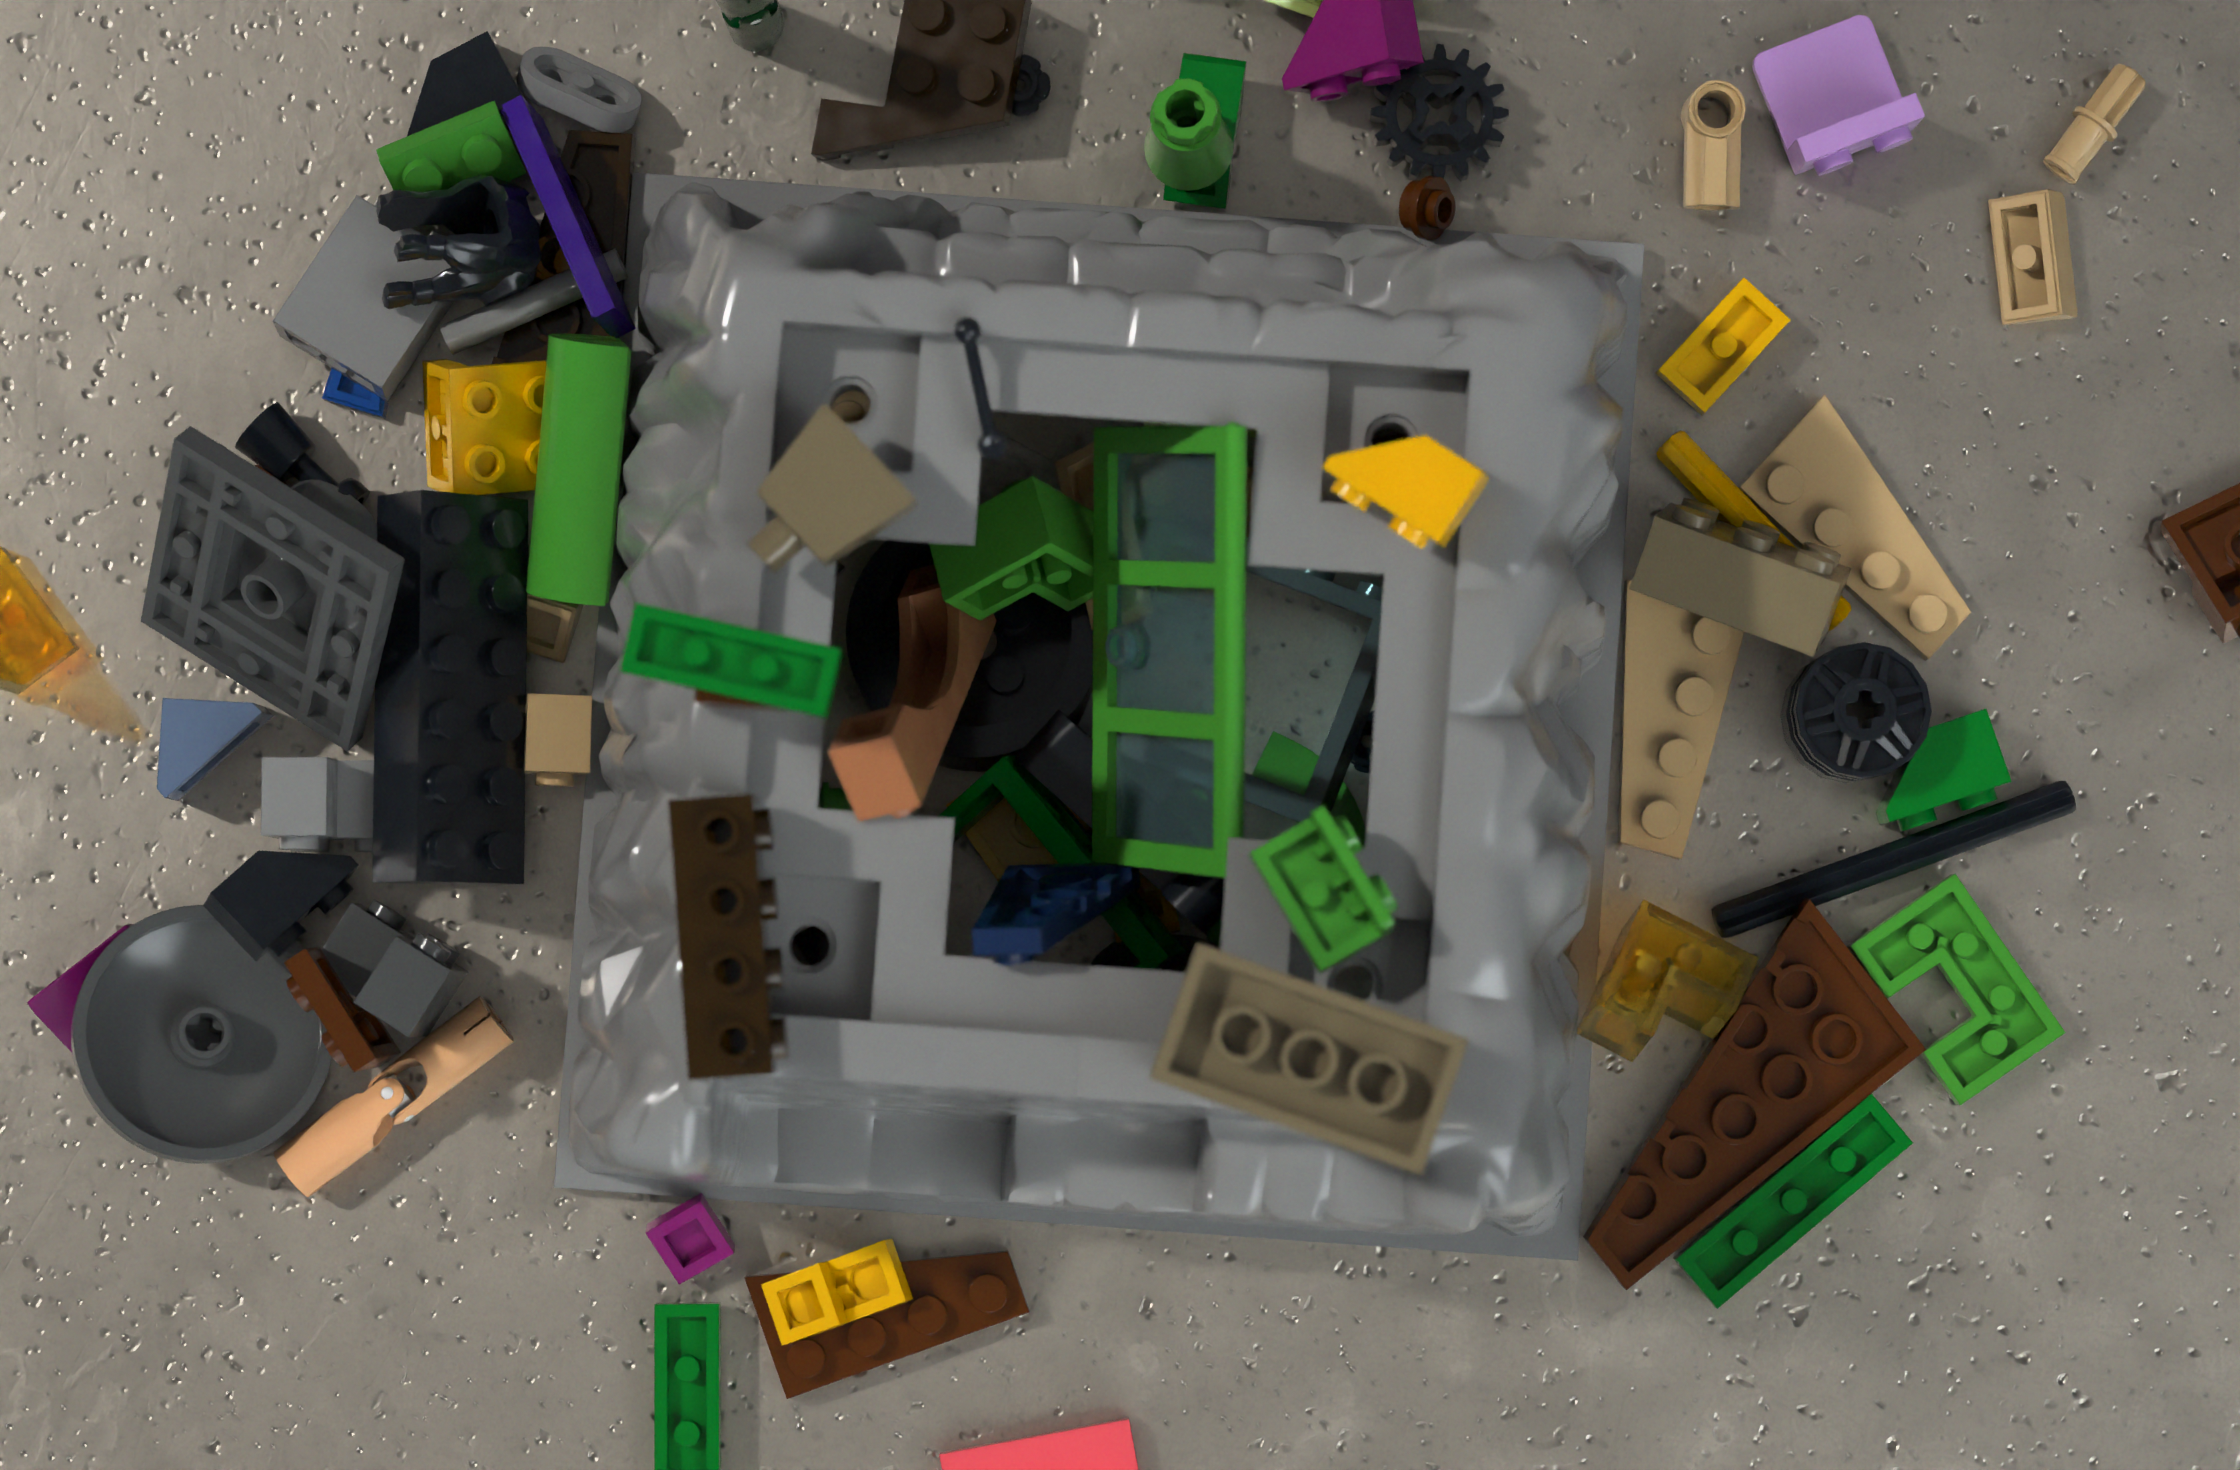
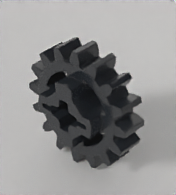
(1458, 136)

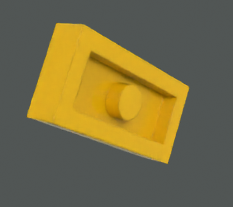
(1722, 346)

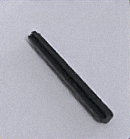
(1894, 858)

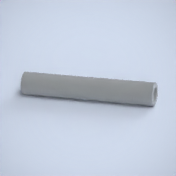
(520, 307)

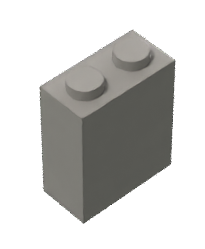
(340, 309)

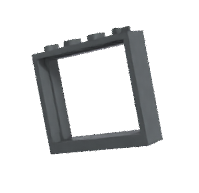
(1352, 709)

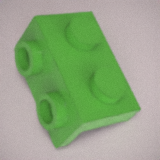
(452, 152)
(1325, 888)

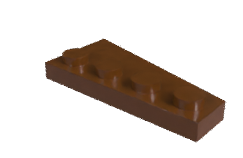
(948, 1302)

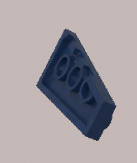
(1046, 904)

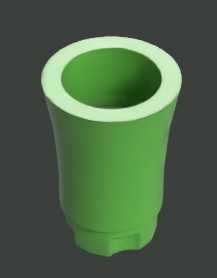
(1190, 155)

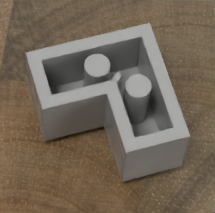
(317, 802)

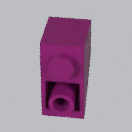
(1352, 45)

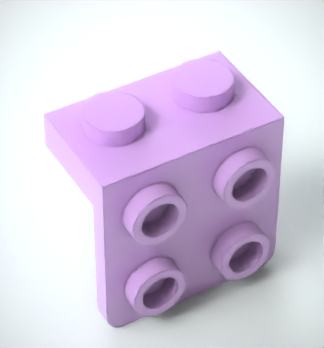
(1834, 96)

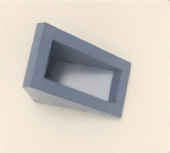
(199, 737)

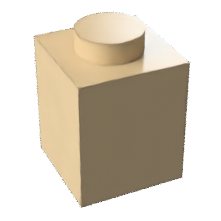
(557, 738)

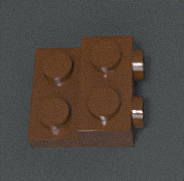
(2209, 551)

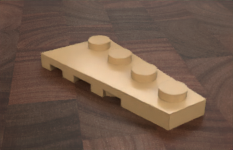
(1670, 715)

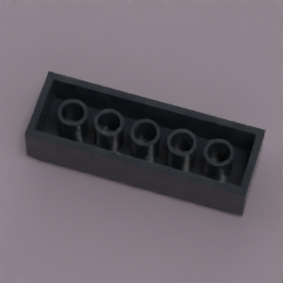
(452, 692)

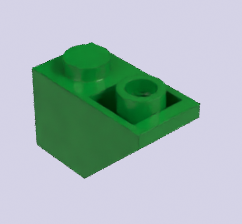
(1953, 763)

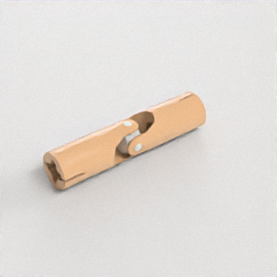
(366, 1118)

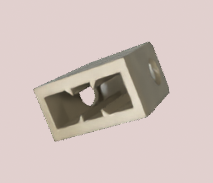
(827, 495)

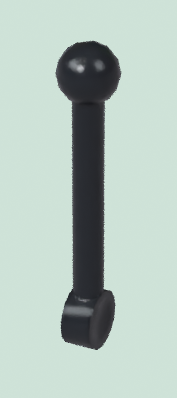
(990, 444)

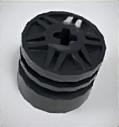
(1831, 741)

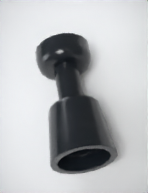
(285, 451)

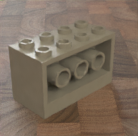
(1308, 1058)

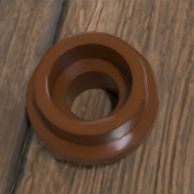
(1427, 207)

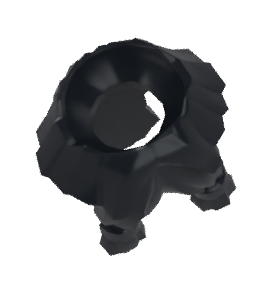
(492, 245)

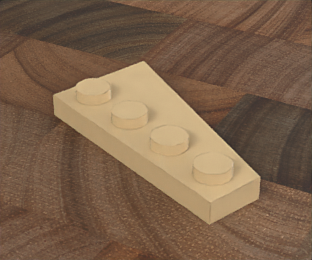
(1829, 494)

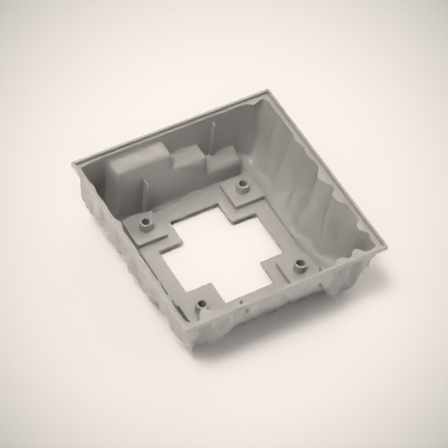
(1491, 735)

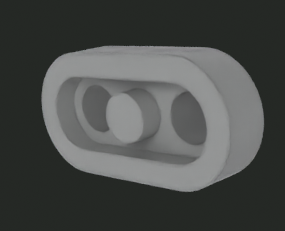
(578, 89)

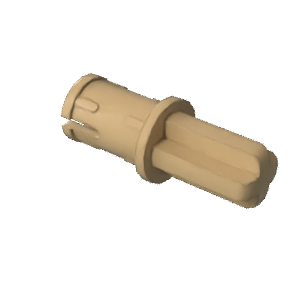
(2095, 123)

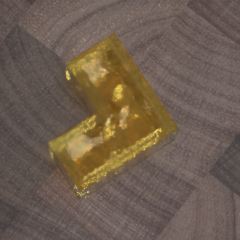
(1668, 970)

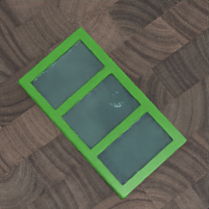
(1169, 646)

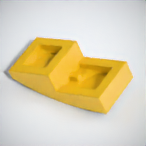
(837, 1291)

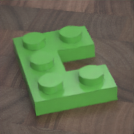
(2006, 1011)

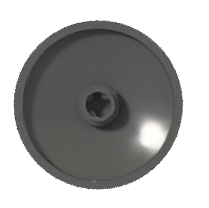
(195, 1041)

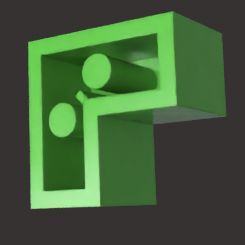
(1023, 545)

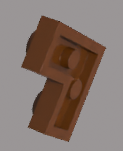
(352, 1032)

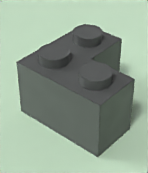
(390, 971)

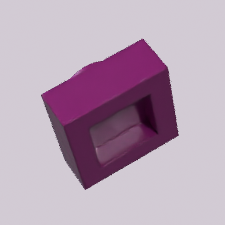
(690, 1238)

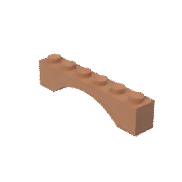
(894, 751)

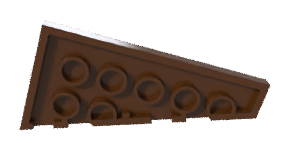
(1772, 1080)

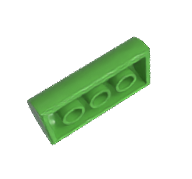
(578, 468)

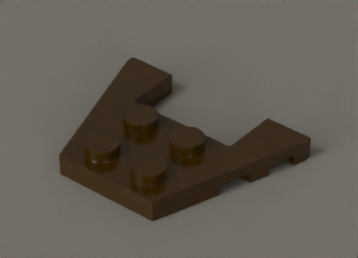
(947, 78)

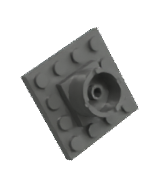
(273, 585)

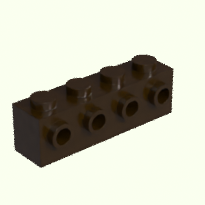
(725, 936)

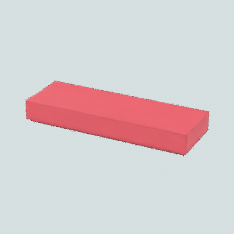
(1085, 1447)

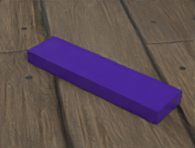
(567, 217)

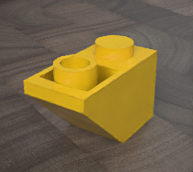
(1414, 481)

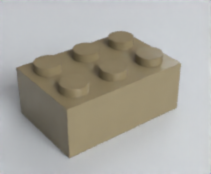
(1741, 575)

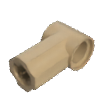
(1711, 153)

